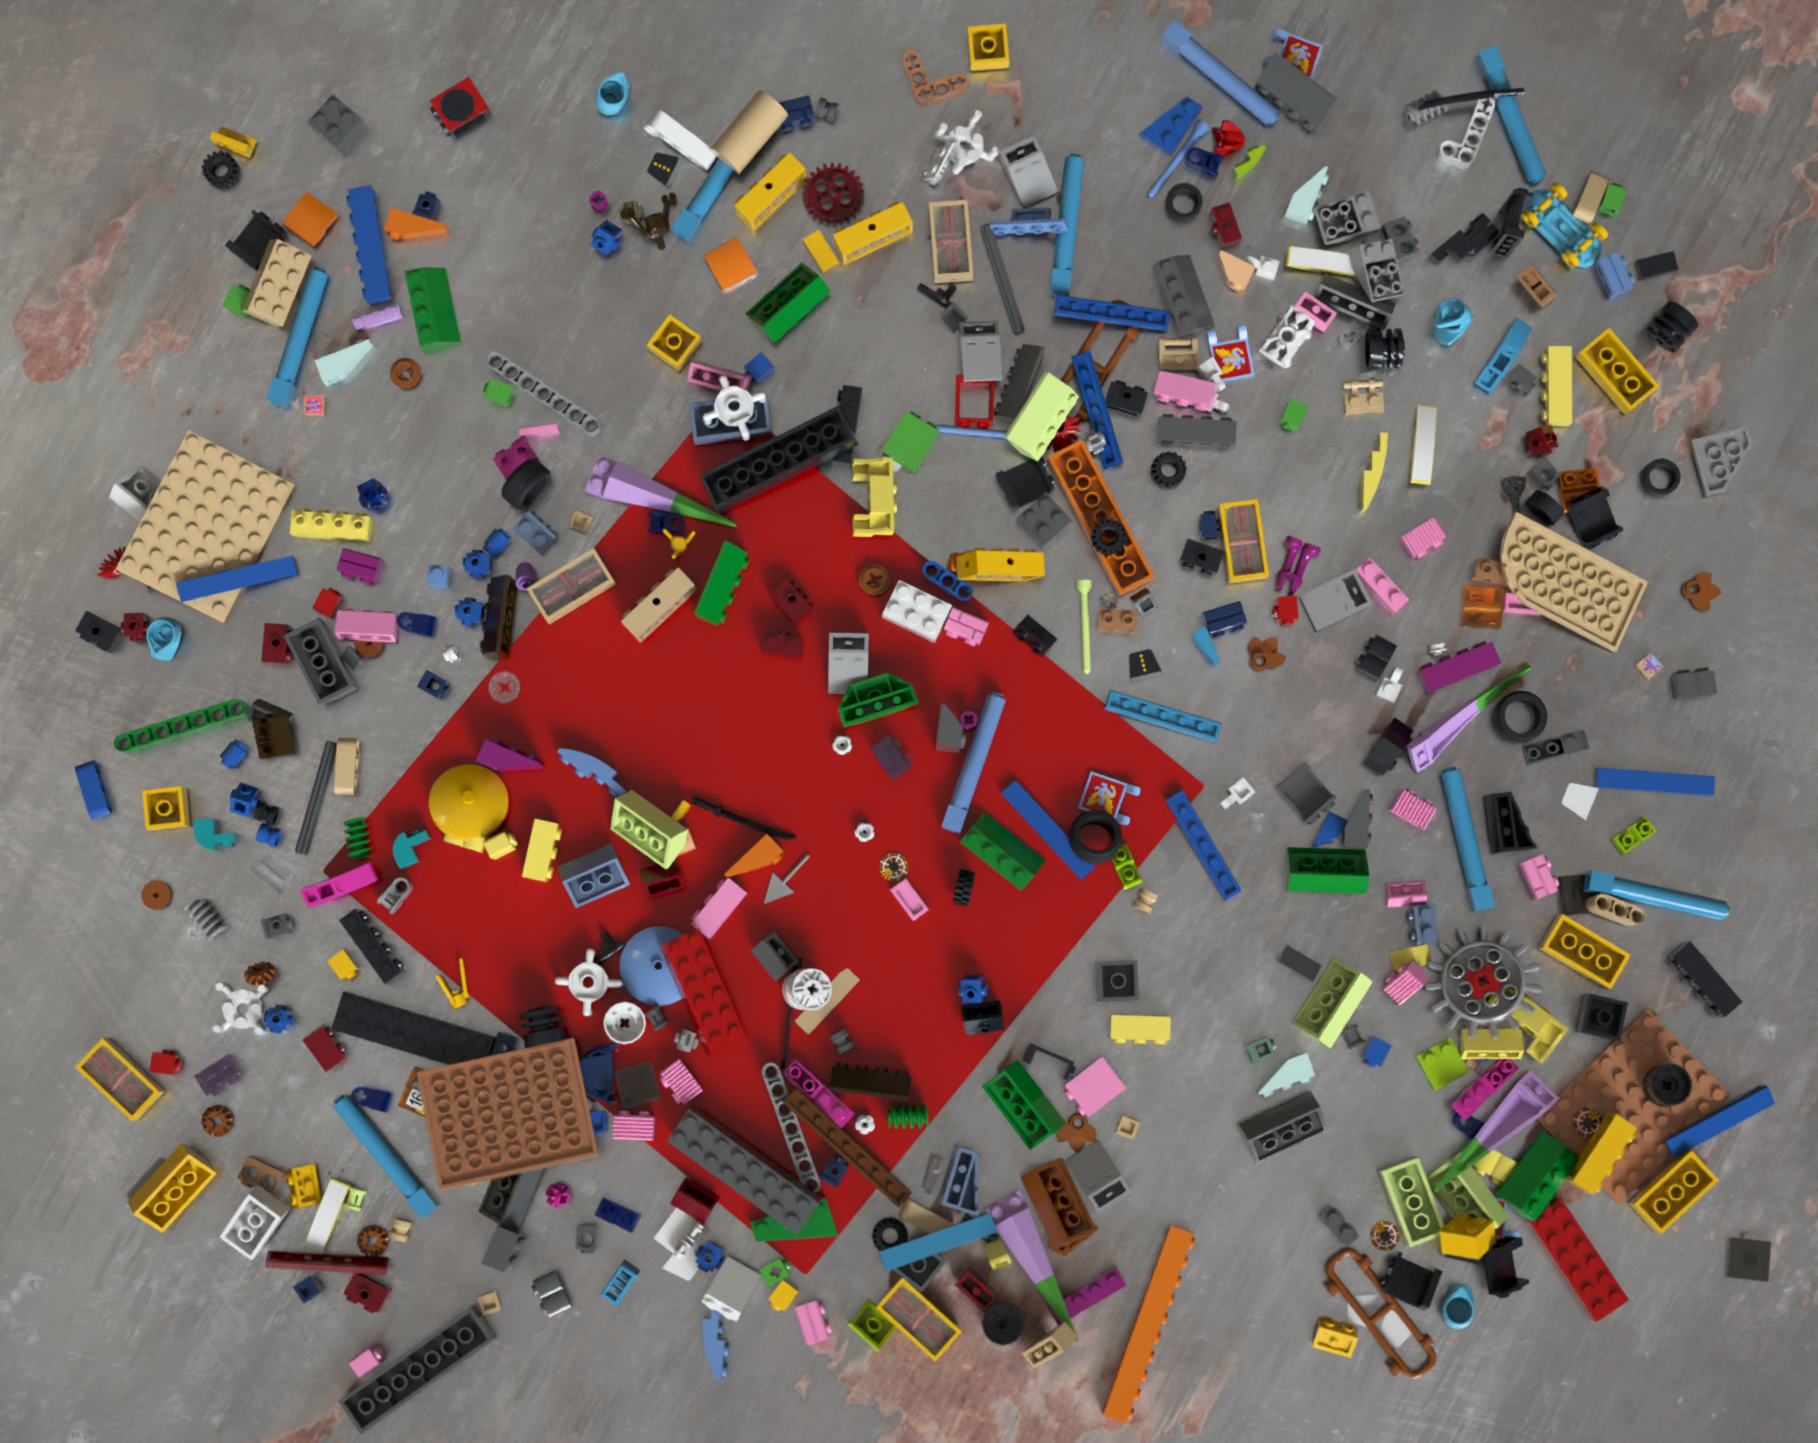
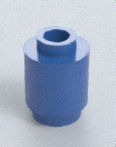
(496, 542)
(233, 753)

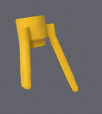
(678, 543)
(455, 997)

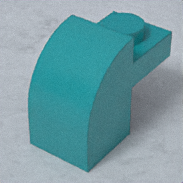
(207, 834)
(404, 847)

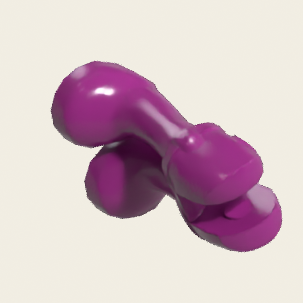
(1308, 551)

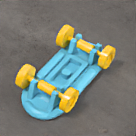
(1570, 236)

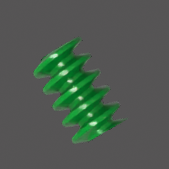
(357, 838)
(907, 1116)

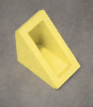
(1419, 954)
(997, 1254)

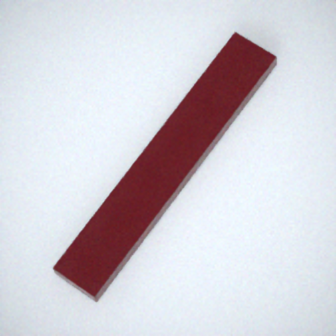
(327, 1262)

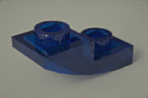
(617, 1214)

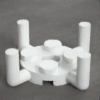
(971, 138)
(738, 417)
(600, 978)
(231, 1005)

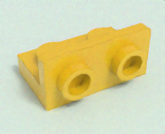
(233, 141)
(303, 1186)
(1335, 1337)

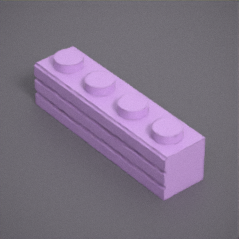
(377, 317)

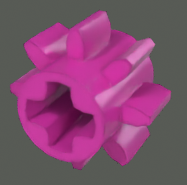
(557, 1195)

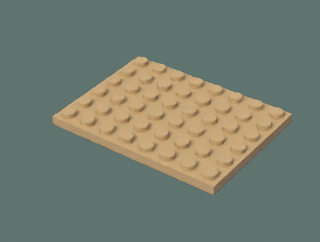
(204, 521)

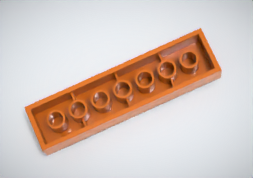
(1093, 503)

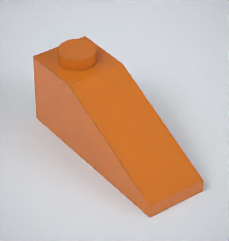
(409, 226)
(759, 856)

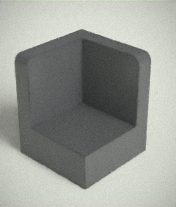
(952, 316)

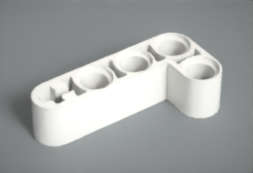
(1472, 131)
(680, 138)

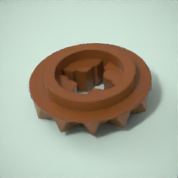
(405, 364)
(877, 571)
(261, 977)
(225, 1116)
(382, 1241)

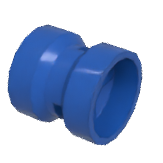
(266, 833)

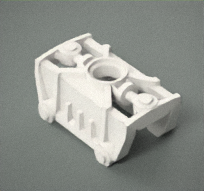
(1294, 344)

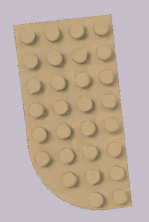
(1569, 582)

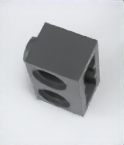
(1399, 239)

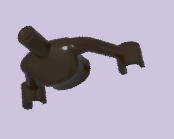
(656, 224)

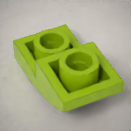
(1252, 158)
(1633, 835)
(1126, 868)

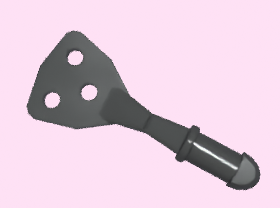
(1514, 495)

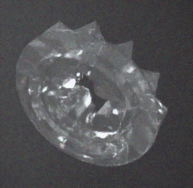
(495, 689)

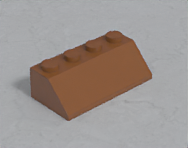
(1058, 1203)

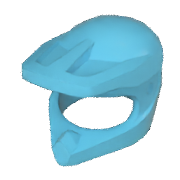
(612, 94)
(1453, 320)
(164, 637)
(1458, 1306)

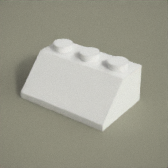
(135, 491)

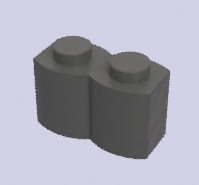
(1694, 684)
(1334, 1220)
(552, 1293)

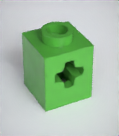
(1612, 199)
(236, 298)
(498, 392)
(1293, 414)
(772, 1279)

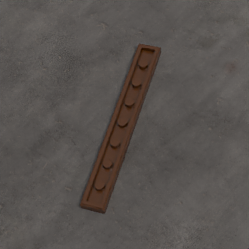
(846, 1147)

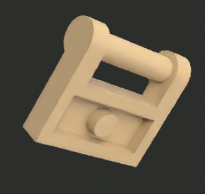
(1179, 359)

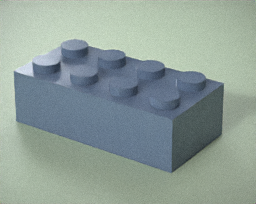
(758, 425)

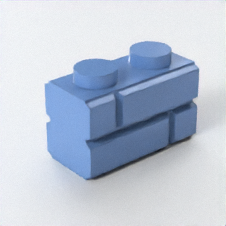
(1614, 274)

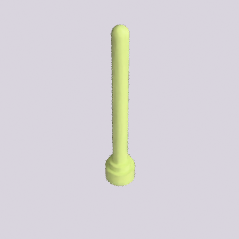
(1083, 588)

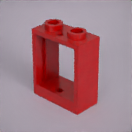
(980, 422)

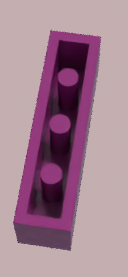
(1459, 667)
(1091, 1293)

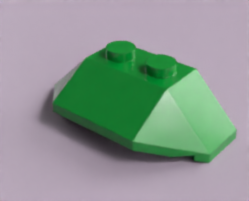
(876, 699)

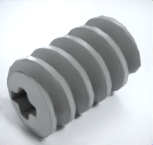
(1411, 111)
(204, 919)

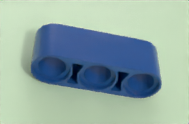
(940, 575)
(93, 789)

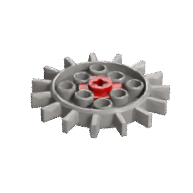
(1486, 1013)

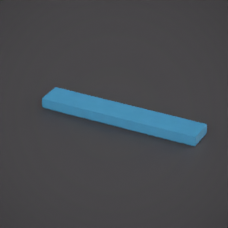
(1163, 716)
(937, 1242)

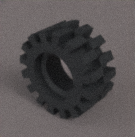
(212, 161)
(1172, 458)
(1108, 549)
(964, 887)
(884, 1224)

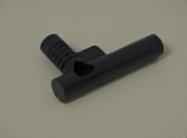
(939, 294)
(607, 948)

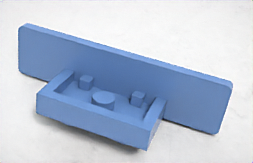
(1029, 221)

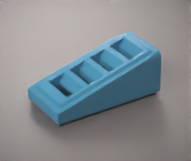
(1204, 642)
(628, 1268)

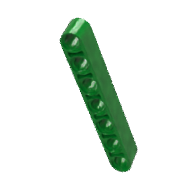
(172, 726)

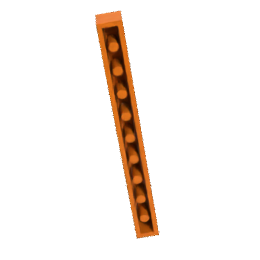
(1147, 1324)

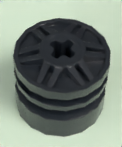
(1671, 326)
(1387, 348)
(542, 1026)
(1676, 1091)
(1007, 1334)

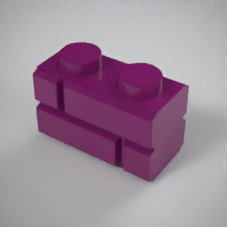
(359, 565)

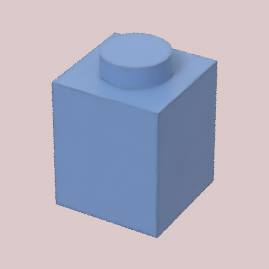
(439, 576)

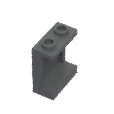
(1305, 794)

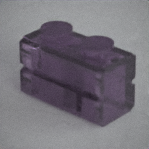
(891, 758)
(218, 1075)

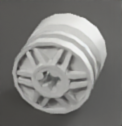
(796, 993)
(612, 1023)

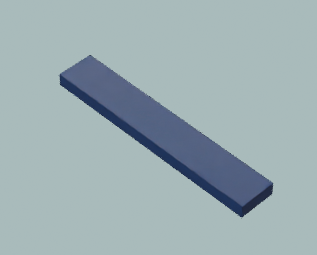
(1111, 312)
(1096, 407)
(236, 578)
(1655, 781)
(1046, 828)
(1203, 845)
(1719, 1121)

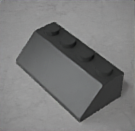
(1183, 295)
(1020, 383)
(320, 661)
(950, 734)
(1283, 1127)
(509, 1198)

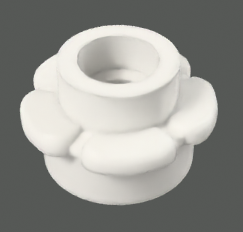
(1437, 649)
(450, 653)
(847, 745)
(864, 837)
(864, 1129)

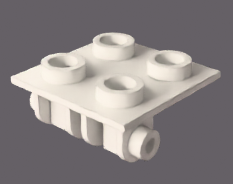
(940, 159)
(681, 1234)

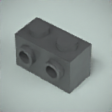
(774, 956)

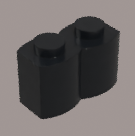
(1376, 657)

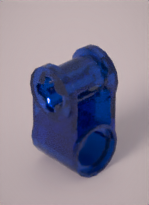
(1205, 161)
(662, 521)
(420, 623)
(374, 1099)
(1471, 1127)

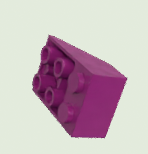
(503, 759)

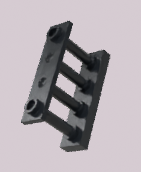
(1511, 233)

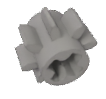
(1094, 441)
(686, 1040)

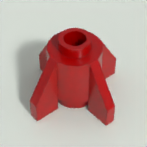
(1227, 138)

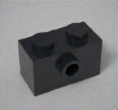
(1125, 398)
(1201, 557)
(99, 630)
(982, 1017)

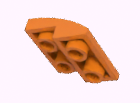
(309, 219)
(729, 263)
(1576, 483)

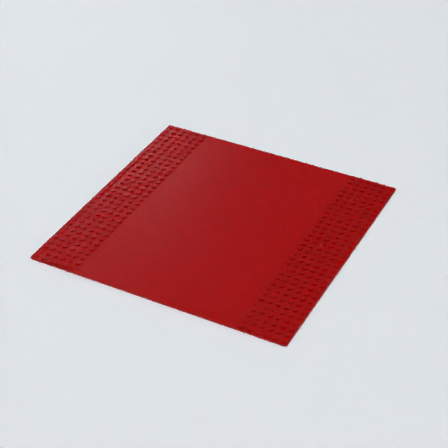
(756, 734)

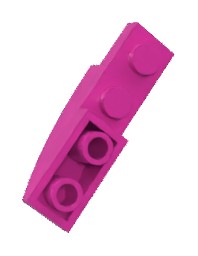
(339, 885)
(1484, 1087)
(818, 1093)

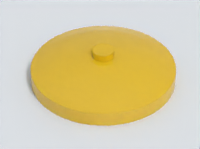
(468, 802)

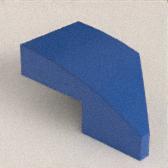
(1330, 829)

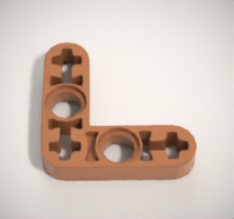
(925, 86)

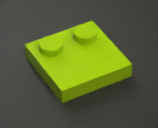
(1442, 1064)

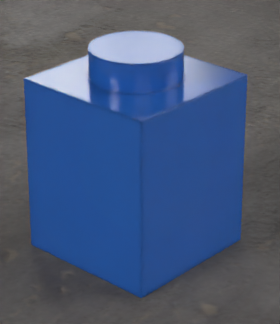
(759, 368)
(1375, 1052)

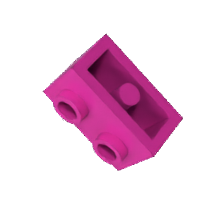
(511, 458)

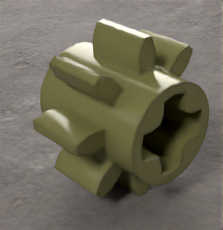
(638, 210)

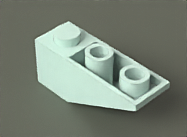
(1303, 200)
(339, 364)
(1290, 1071)

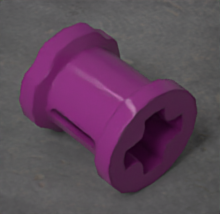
(603, 203)
(967, 714)

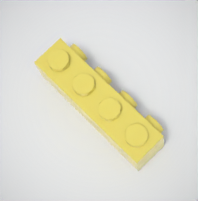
(1557, 385)
(331, 526)

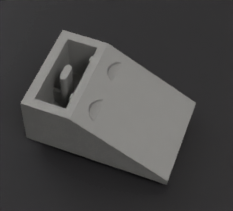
(1028, 171)
(1347, 219)
(1377, 270)
(980, 351)
(1336, 600)
(847, 660)
(1098, 1176)

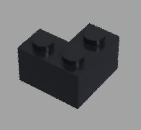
(1389, 747)

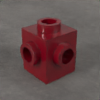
(1542, 440)
(135, 626)

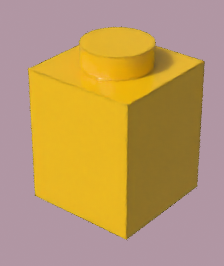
(344, 965)
(783, 1295)

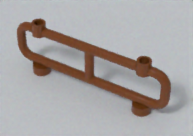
(1131, 334)
(1396, 1364)

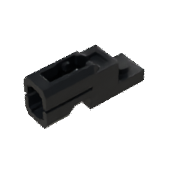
(1459, 245)

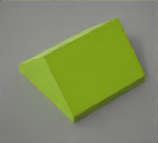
(872, 1325)

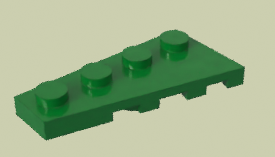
(818, 1225)

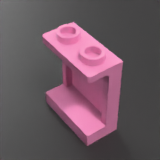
(1094, 1087)

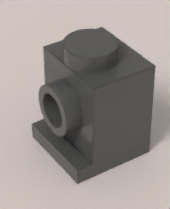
(1521, 379)
(285, 926)

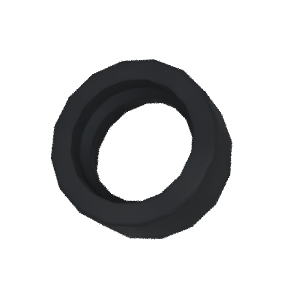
(1183, 187)
(1673, 469)
(1544, 507)

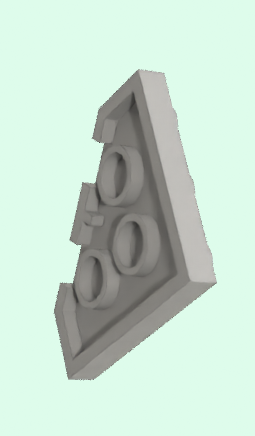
(1720, 458)

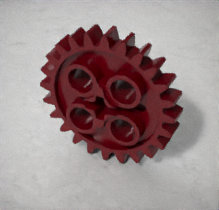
(827, 177)

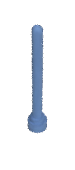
(1200, 128)
(971, 431)

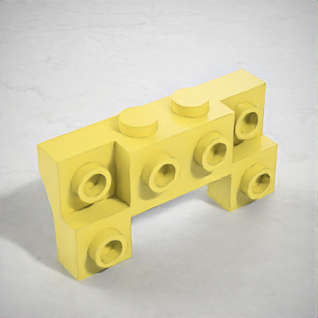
(880, 496)
(1540, 1026)

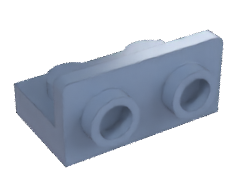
(535, 533)
(1424, 924)

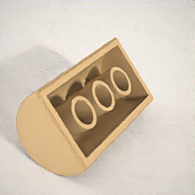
(749, 131)

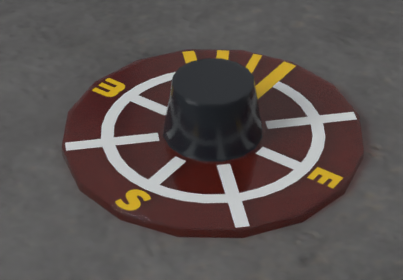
(1587, 1121)

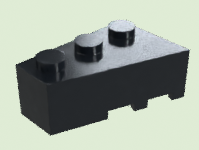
(1506, 825)

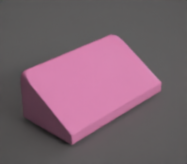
(1406, 893)

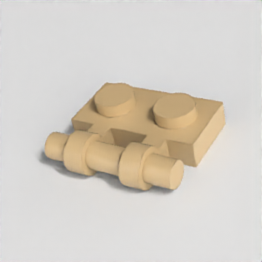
(1364, 402)

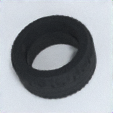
(525, 483)
(1540, 714)
(1099, 818)

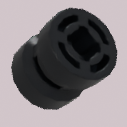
(266, 813)

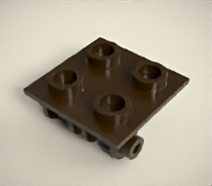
(273, 736)

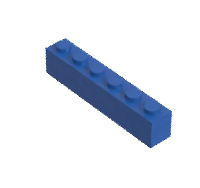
(370, 245)

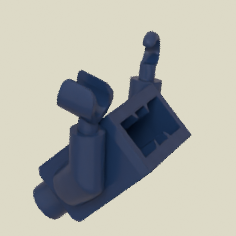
(598, 1072)

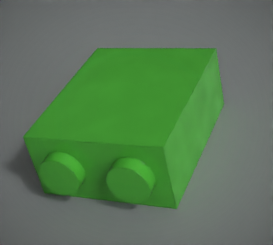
(910, 441)

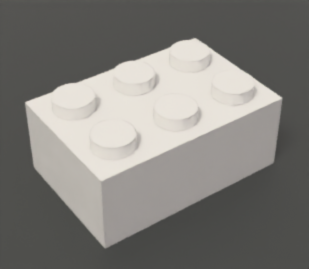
(916, 611)
(254, 1222)

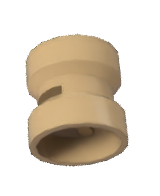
(1145, 901)
(399, 1229)

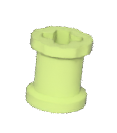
(355, 1198)

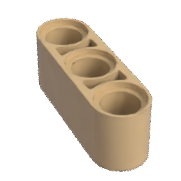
(1590, 197)
(346, 766)
(1624, 910)
(923, 1217)

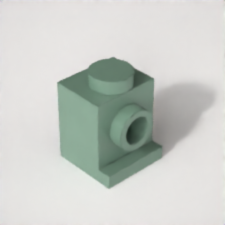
(1252, 1049)

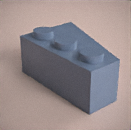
(961, 1181)

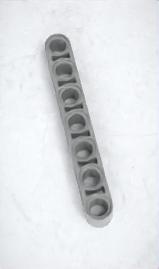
(538, 386)
(784, 1120)

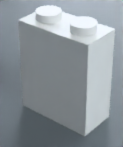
(731, 1289)

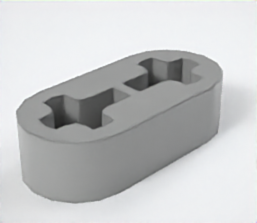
(1357, 335)

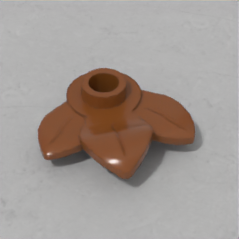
(1703, 591)
(1267, 652)
(1077, 1135)

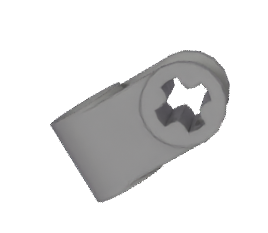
(394, 895)

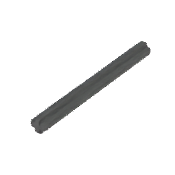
(1002, 278)
(316, 797)

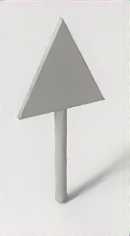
(778, 888)

